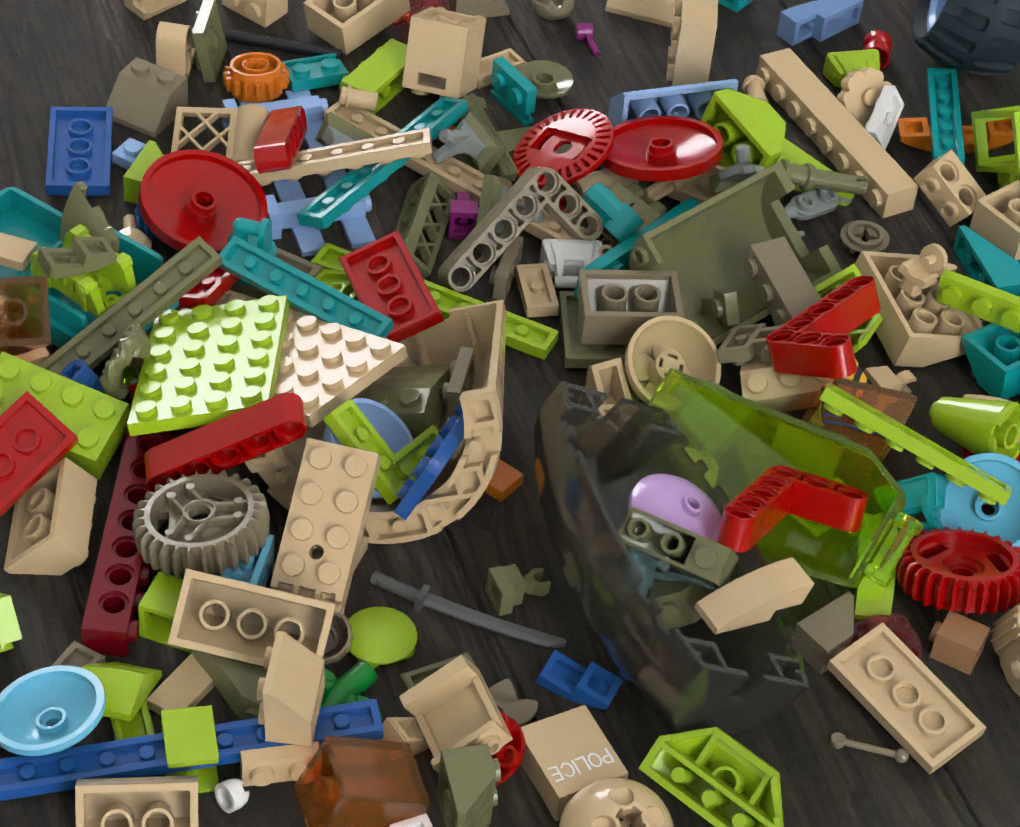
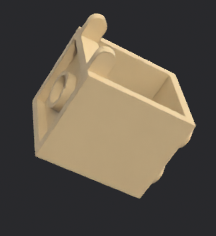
(443, 53)

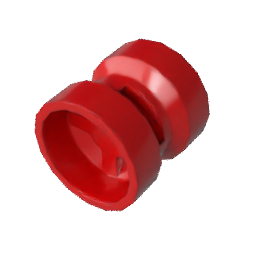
(882, 42)

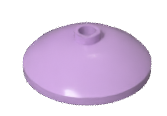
(678, 503)

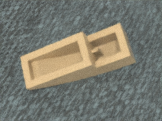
(755, 596)

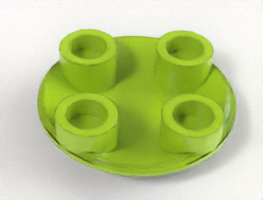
(382, 636)

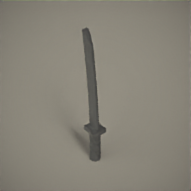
(423, 597)

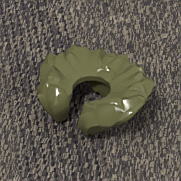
(132, 344)

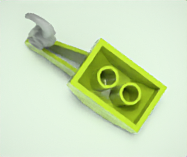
(756, 123)

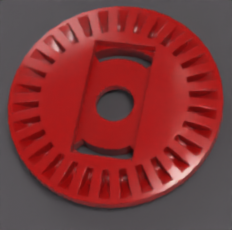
(584, 129)

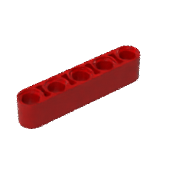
(280, 139)
(228, 440)

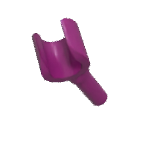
(585, 32)

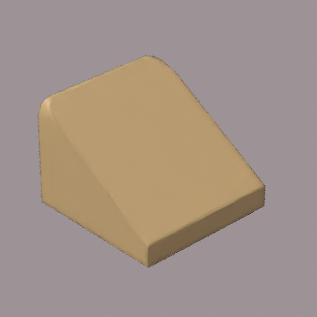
(406, 731)

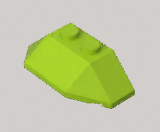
(717, 778)

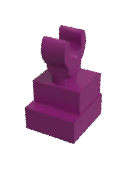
(462, 216)

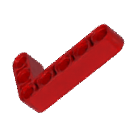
(817, 338)
(793, 492)

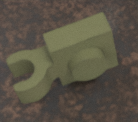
(723, 306)

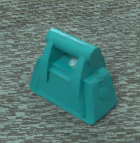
(925, 497)

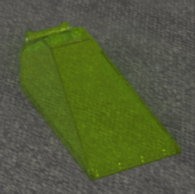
(746, 439)

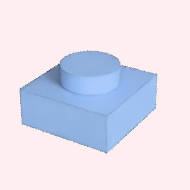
(127, 153)

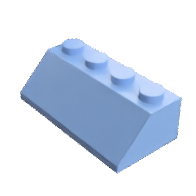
(679, 101)

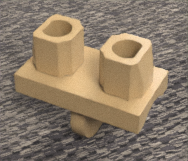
(924, 269)

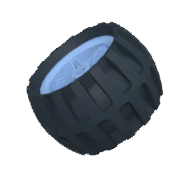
(969, 34)

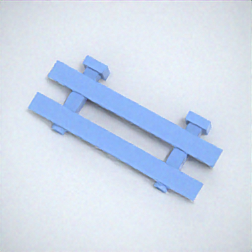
(291, 194)

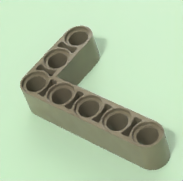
(515, 222)

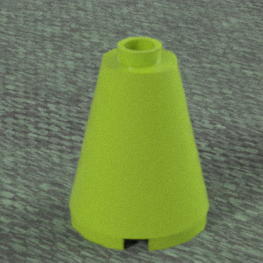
(979, 424)

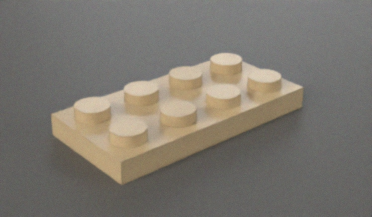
(906, 698)

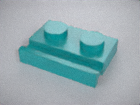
(315, 72)
(513, 91)

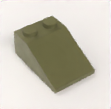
(412, 394)

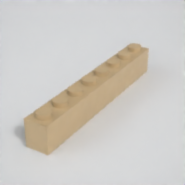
(836, 132)

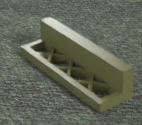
(416, 217)

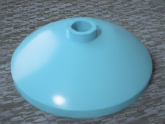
(964, 506)
(50, 710)

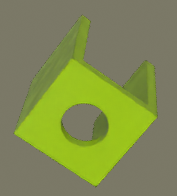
(159, 608)
(191, 742)

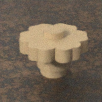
(860, 92)

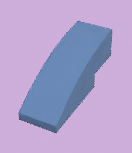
(818, 19)

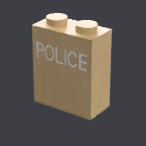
(566, 755)

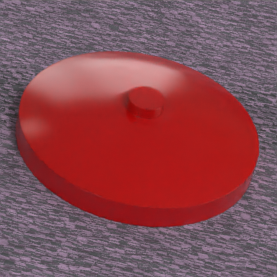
(664, 148)
(197, 196)

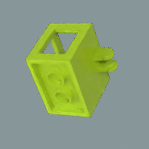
(1005, 166)

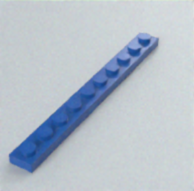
(146, 754)

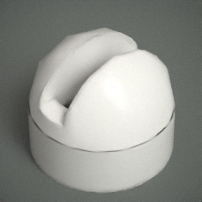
(231, 795)

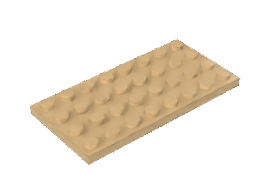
(325, 361)

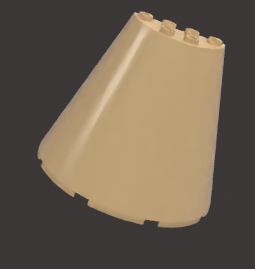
(474, 459)

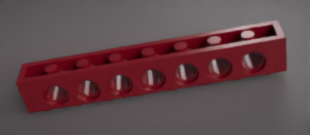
(120, 570)

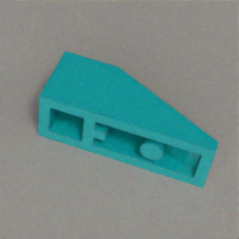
(986, 261)

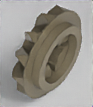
(852, 234)

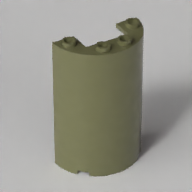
(712, 243)

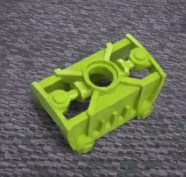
(91, 288)

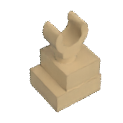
(885, 378)

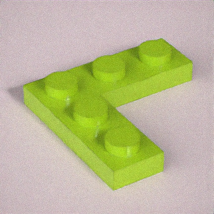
(356, 431)

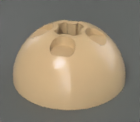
(668, 344)
(615, 799)

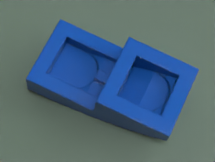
(570, 680)

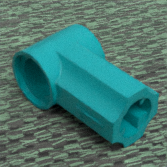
(616, 216)

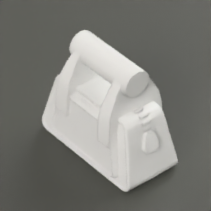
(567, 257)

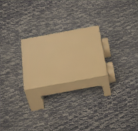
(456, 710)

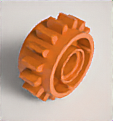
(256, 77)

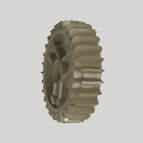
(228, 536)

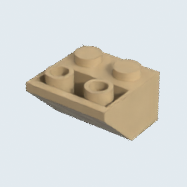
(290, 692)

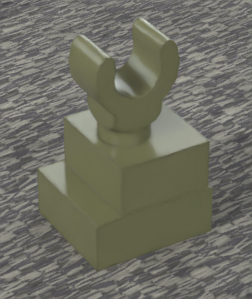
(507, 587)

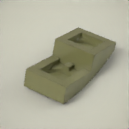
(84, 256)

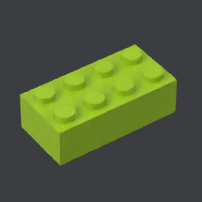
(89, 414)

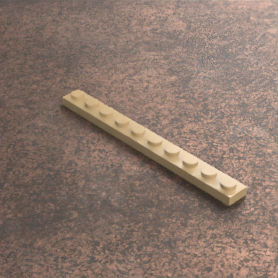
(451, 171)

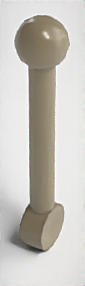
(839, 740)

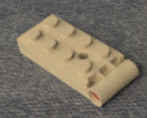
(328, 514)

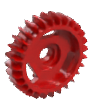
(961, 571)

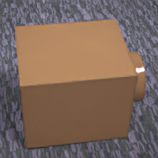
(958, 642)

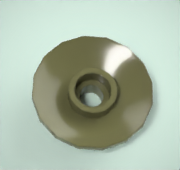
(548, 77)

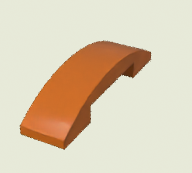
(917, 134)

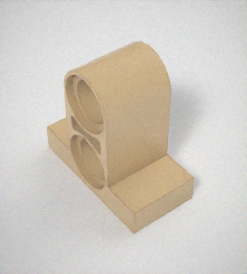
(174, 48)

